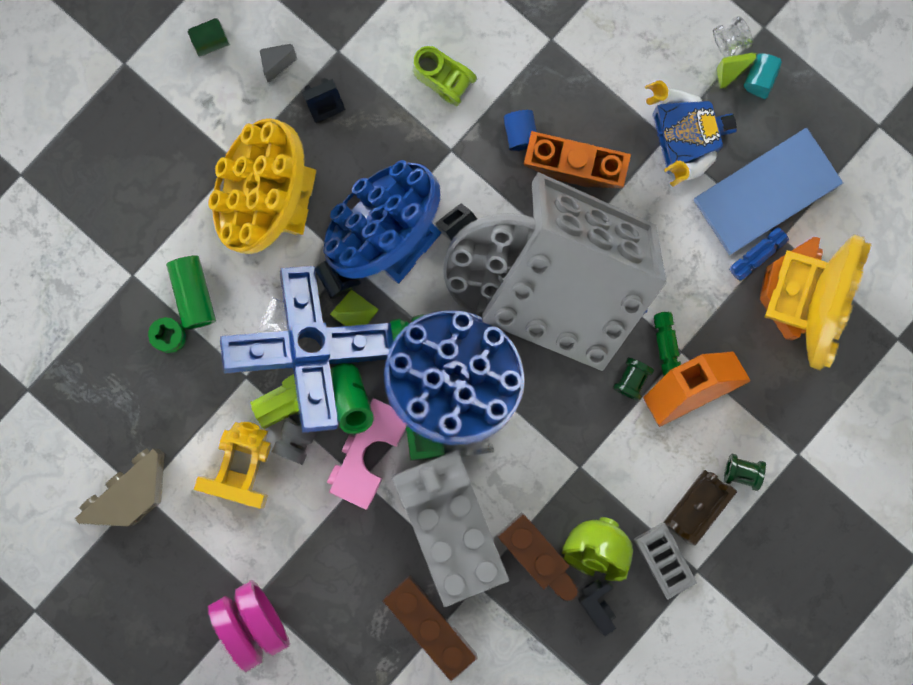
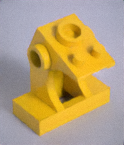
(235, 485)

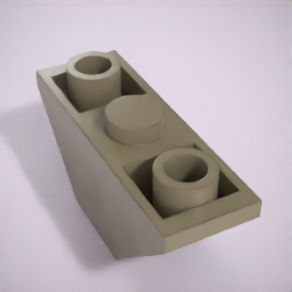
(128, 494)

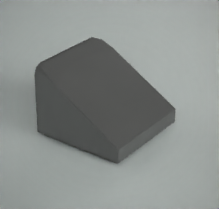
(277, 60)

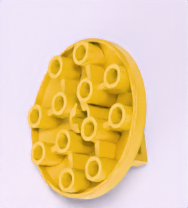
(262, 188)
(819, 296)

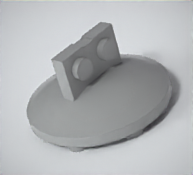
(482, 258)

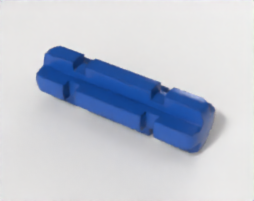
(759, 254)

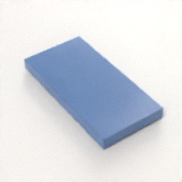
(768, 191)

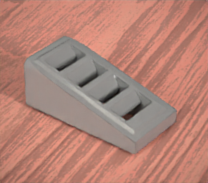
(649, 537)

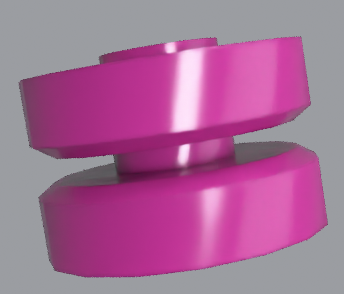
(248, 626)

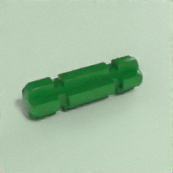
(666, 341)

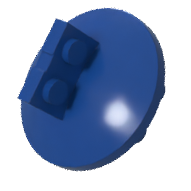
(387, 225)
(453, 377)

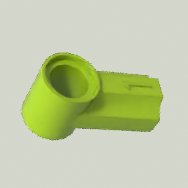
(276, 404)

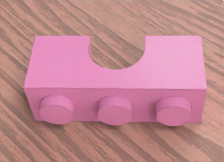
(353, 479)

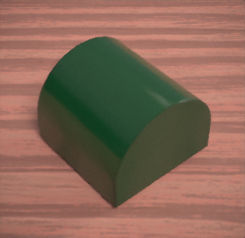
(208, 37)

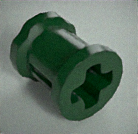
(633, 379)
(744, 472)

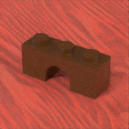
(430, 628)

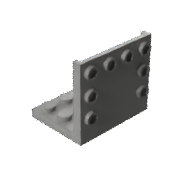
(579, 276)

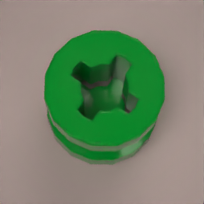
(175, 339)

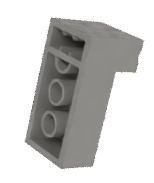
(450, 528)

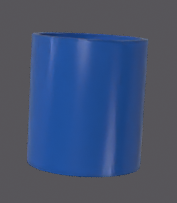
(519, 128)

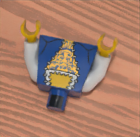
(687, 131)

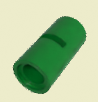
(191, 292)
(351, 399)

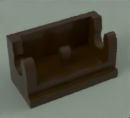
(699, 507)

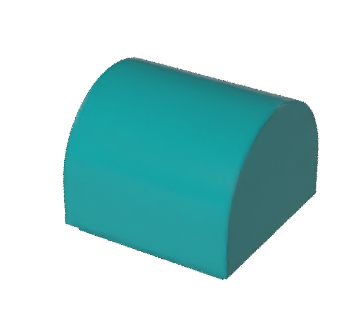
(763, 75)

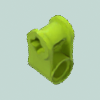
(444, 76)

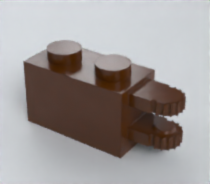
(538, 556)

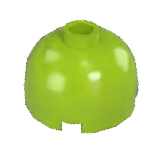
(599, 547)

